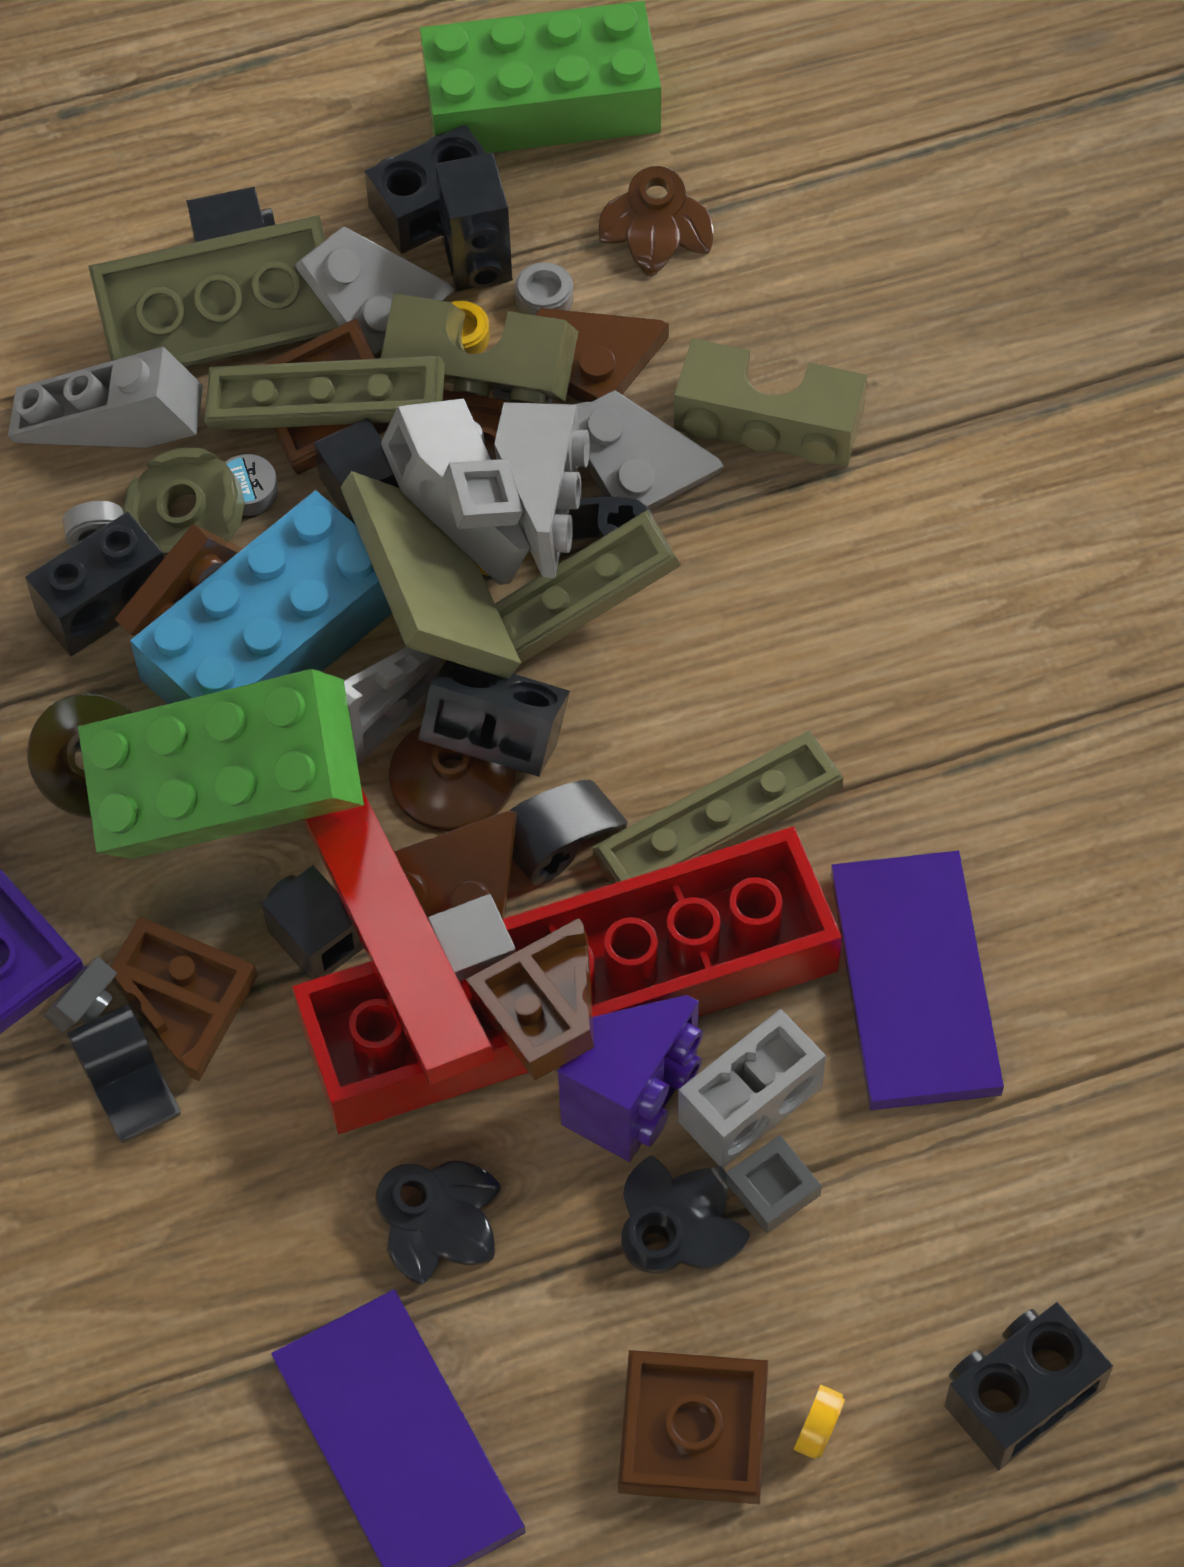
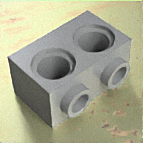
(751, 1088)

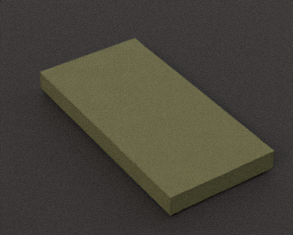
(213, 296)
(428, 581)

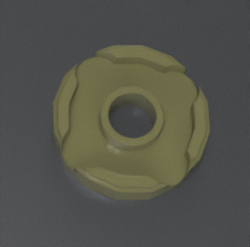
(180, 473)

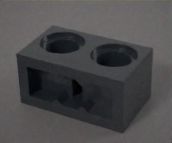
(405, 187)
(474, 222)
(92, 582)
(494, 717)
(1039, 1395)

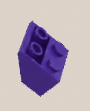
(624, 1083)

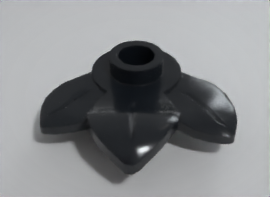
(685, 1213)
(447, 1221)

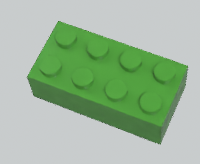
(544, 77)
(220, 765)

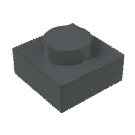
(83, 997)
(773, 1184)

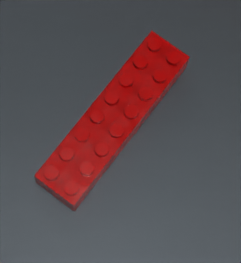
(698, 928)

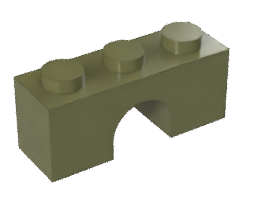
(528, 360)
(810, 422)

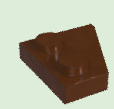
(183, 569)

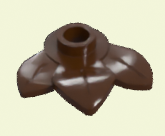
(656, 225)

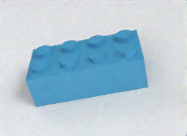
(269, 611)

